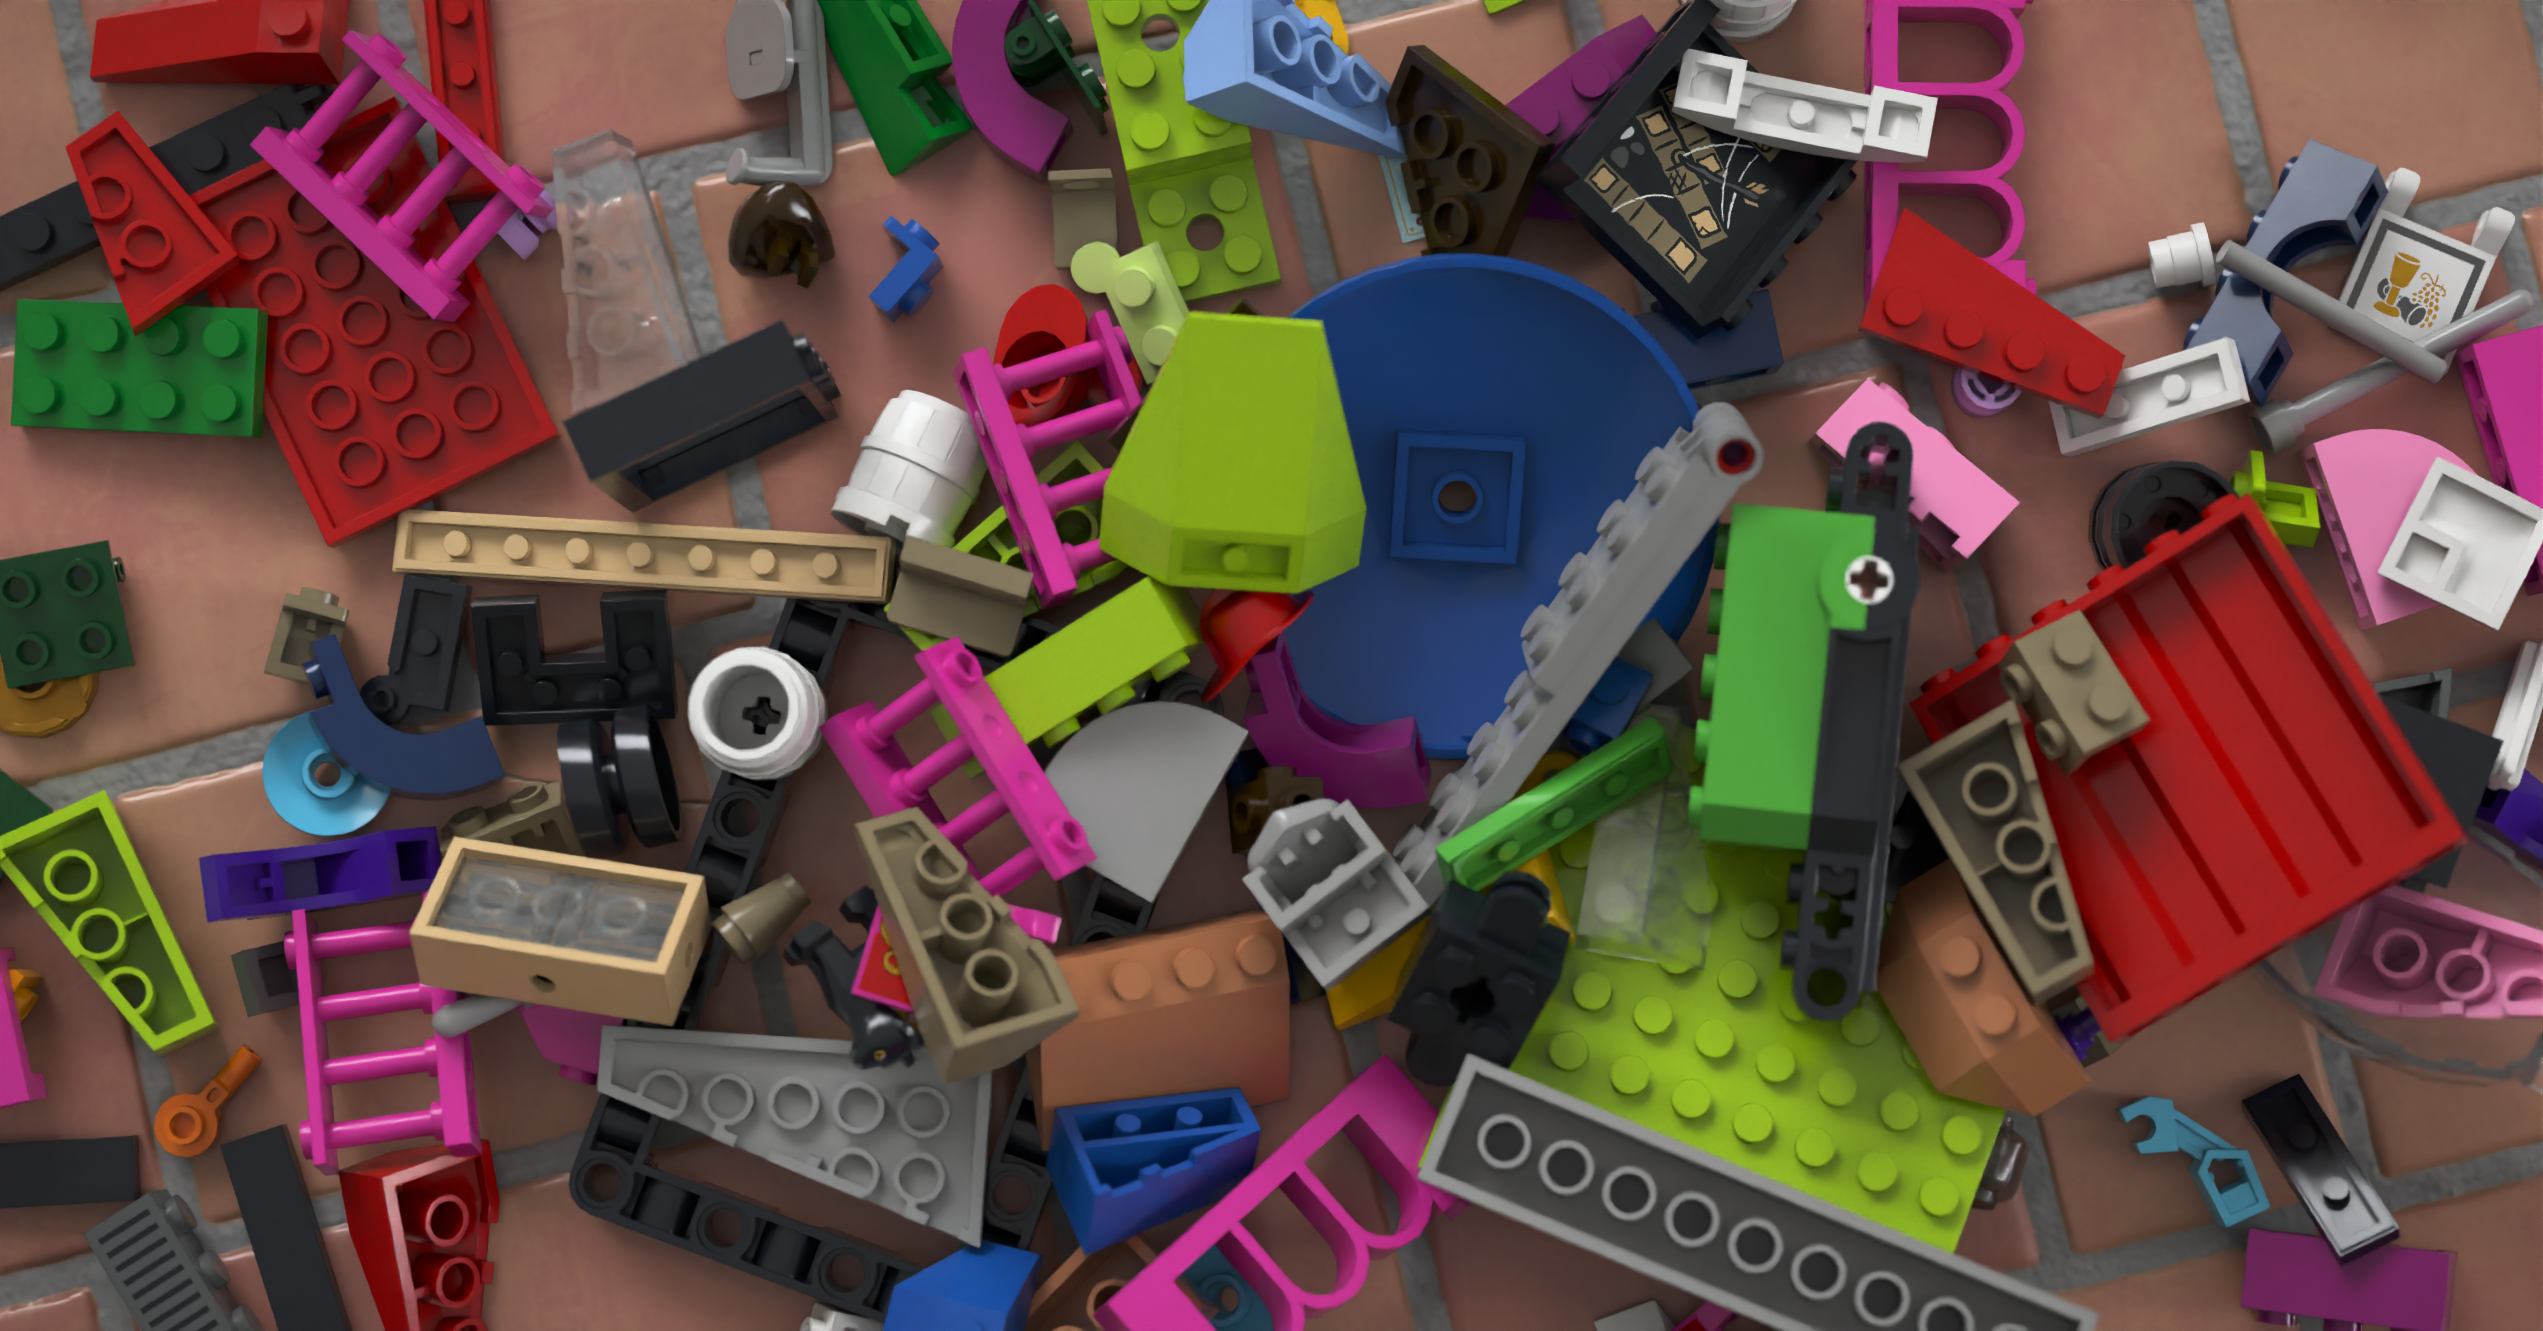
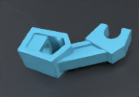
(2177, 1132)

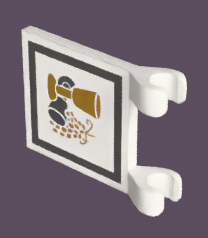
(2415, 275)

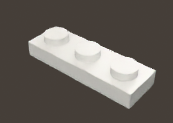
(2158, 397)

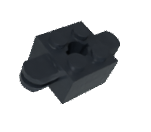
(1478, 976)

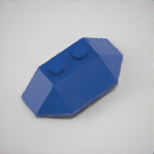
(968, 1292)

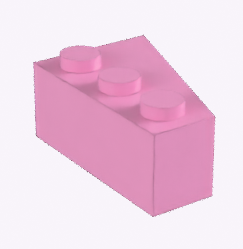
(1949, 496)

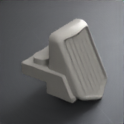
(1331, 887)

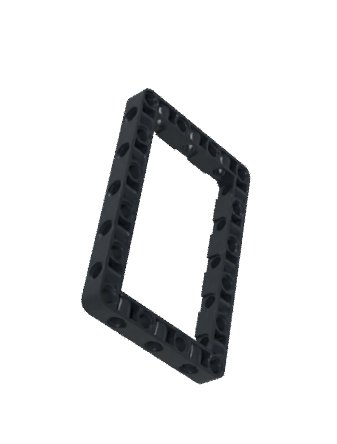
(772, 1243)

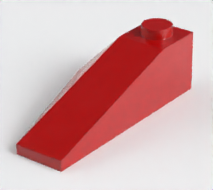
(223, 42)
(424, 1234)

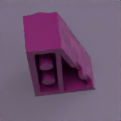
(2386, 1287)

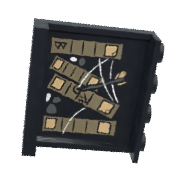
(1683, 203)

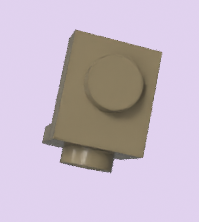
(303, 621)

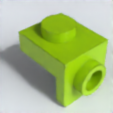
(2288, 507)

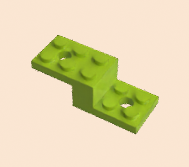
(1180, 157)

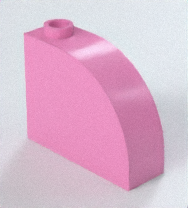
(2363, 496)

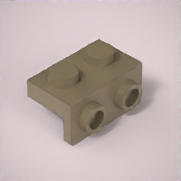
(2070, 691)

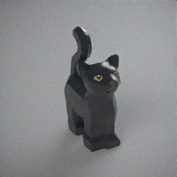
(876, 1030)

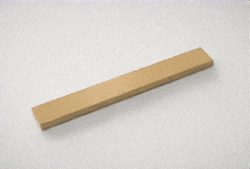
(645, 556)

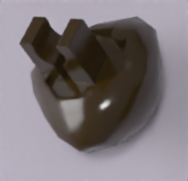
(779, 234)

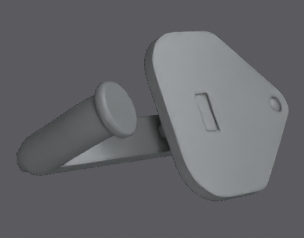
(777, 51)

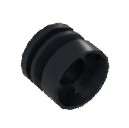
(2148, 491)

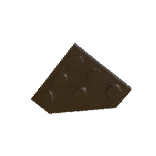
(1465, 156)

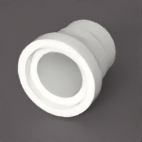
(2182, 258)

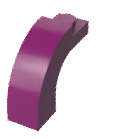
(1005, 116)
(1361, 763)

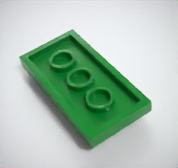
(182, 375)

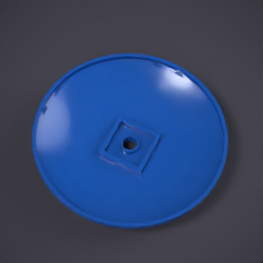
(1533, 402)

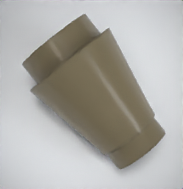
(760, 917)

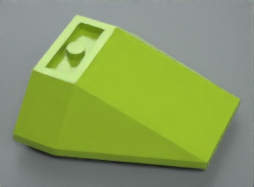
(1239, 463)

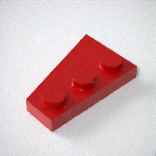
(146, 223)

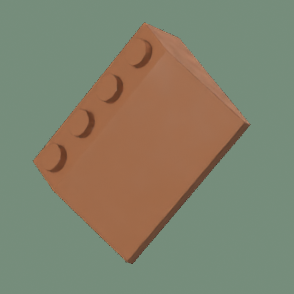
(1169, 1017)

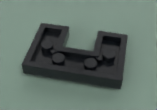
(536, 688)

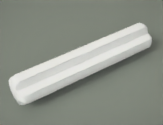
(2518, 717)

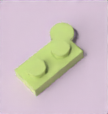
(1140, 295)

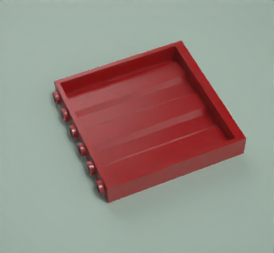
(2249, 797)

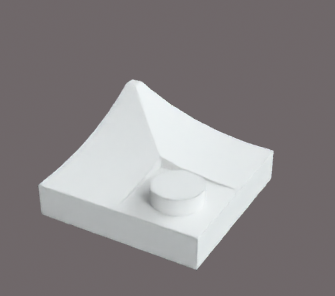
(2465, 544)

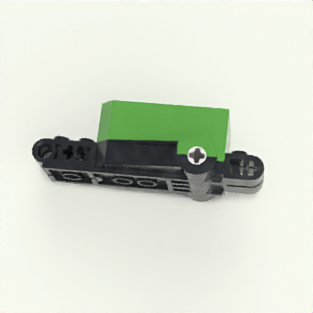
(1814, 701)

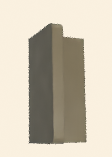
(959, 596)

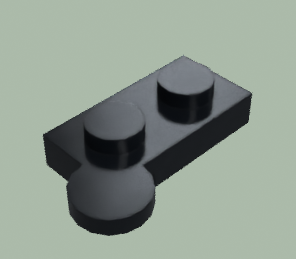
(422, 650)

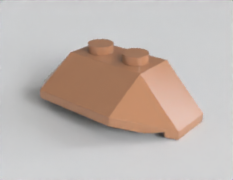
(1967, 1003)

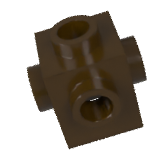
(1257, 800)

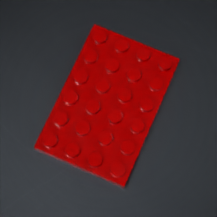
(358, 378)

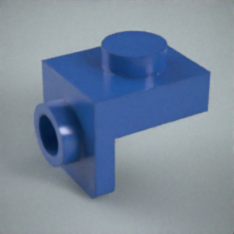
(907, 284)
(1607, 707)

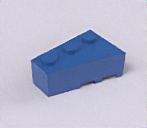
(1148, 1160)

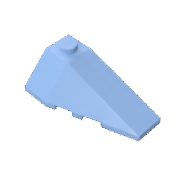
(1285, 75)

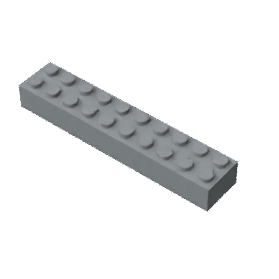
(1709, 1220)

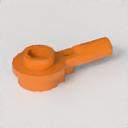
(191, 1122)

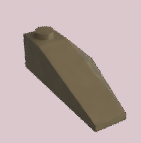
(967, 966)

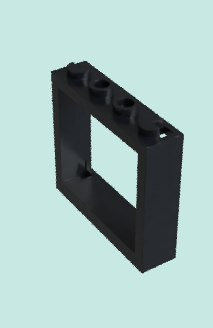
(704, 416)

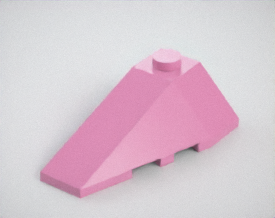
(2432, 961)

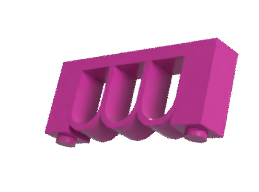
(1883, 179)
(1388, 1125)

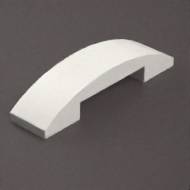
(1803, 115)

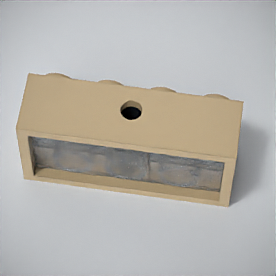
(561, 930)

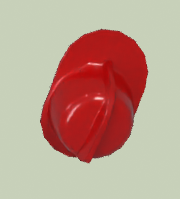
(1036, 326)
(1241, 623)

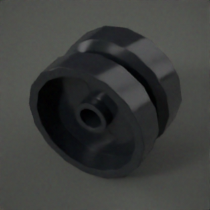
(619, 782)

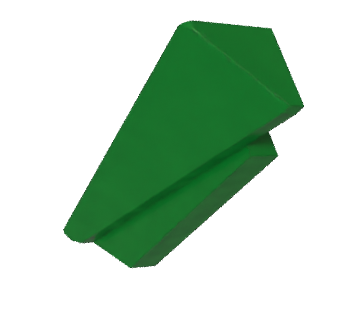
(892, 69)

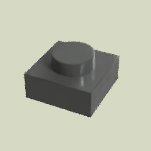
(265, 979)

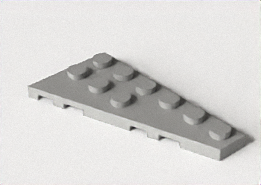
(807, 1108)

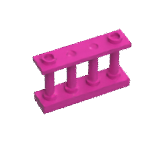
(344, 195)
(1012, 446)
(889, 782)
(449, 1059)

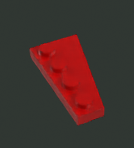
(1974, 317)

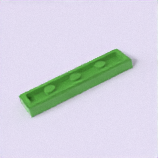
(1556, 807)

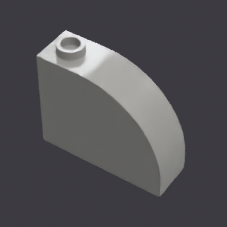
(1144, 785)

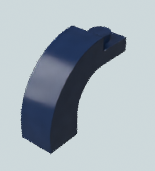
(391, 760)

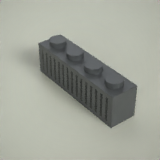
(165, 1270)

